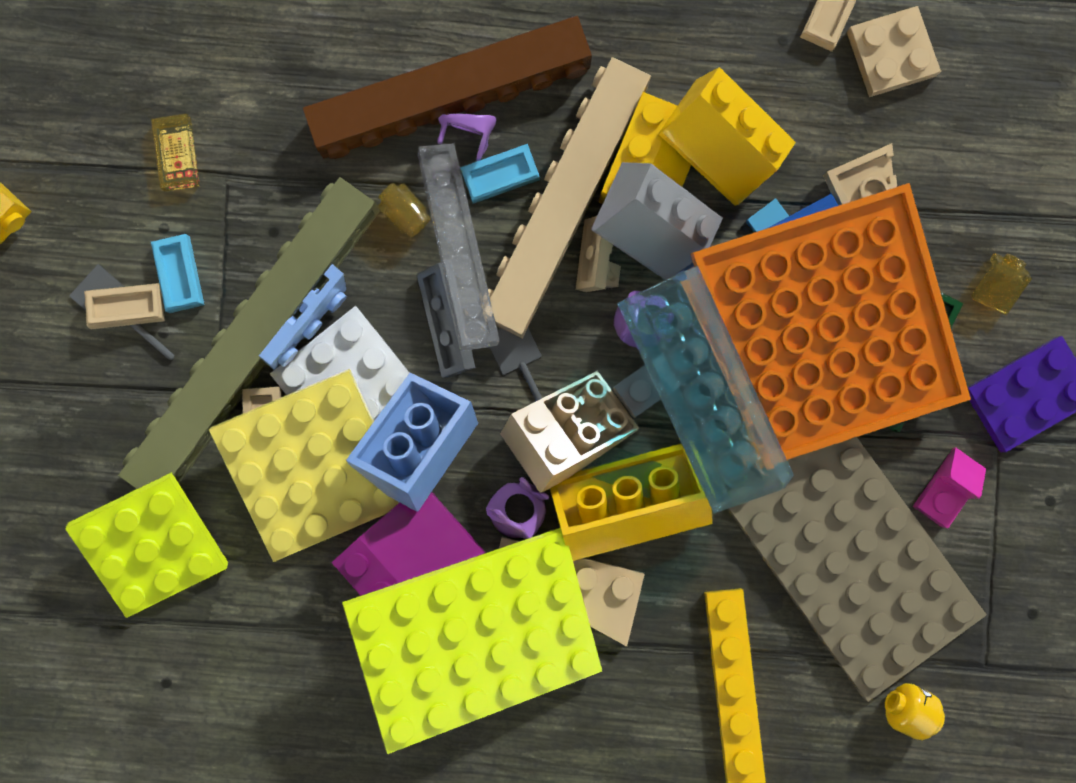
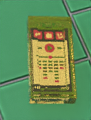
(175, 152)

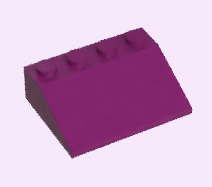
(406, 547)

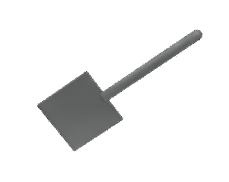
(102, 279)
(516, 353)

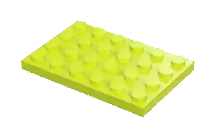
(472, 639)

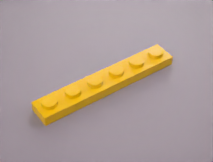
(734, 686)

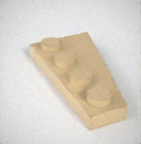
(608, 595)

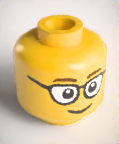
(914, 711)

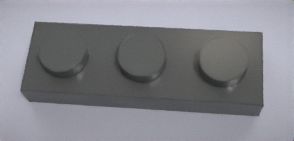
(441, 323)

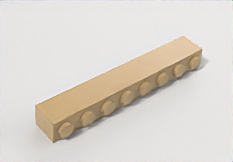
(567, 195)

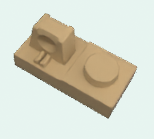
(594, 267)

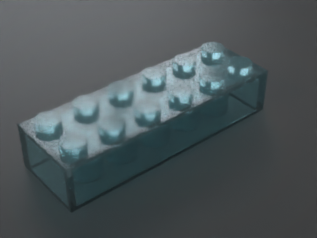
(706, 390)

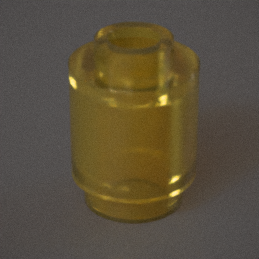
(403, 209)

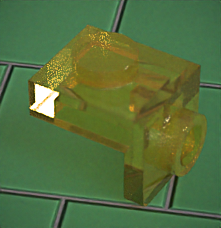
(1002, 283)

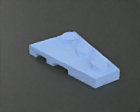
(316, 304)

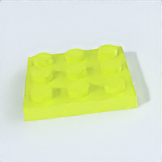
(147, 545)

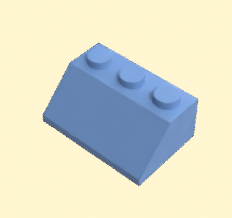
(414, 440)

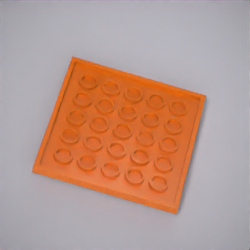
(838, 320)

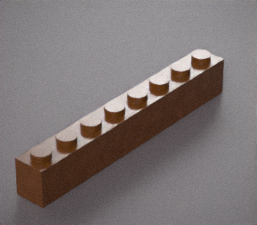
(449, 88)

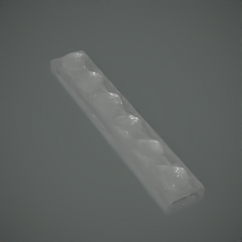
(458, 247)

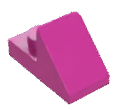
(951, 487)

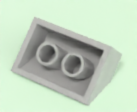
(655, 219)

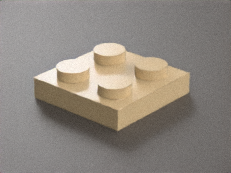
(893, 51)

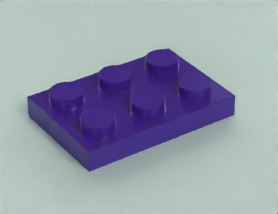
(1027, 394)

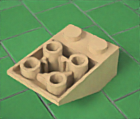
(567, 430)

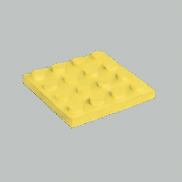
(295, 467)

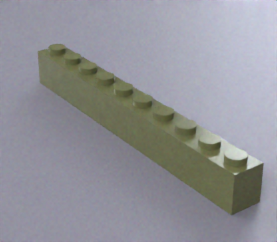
(234, 361)

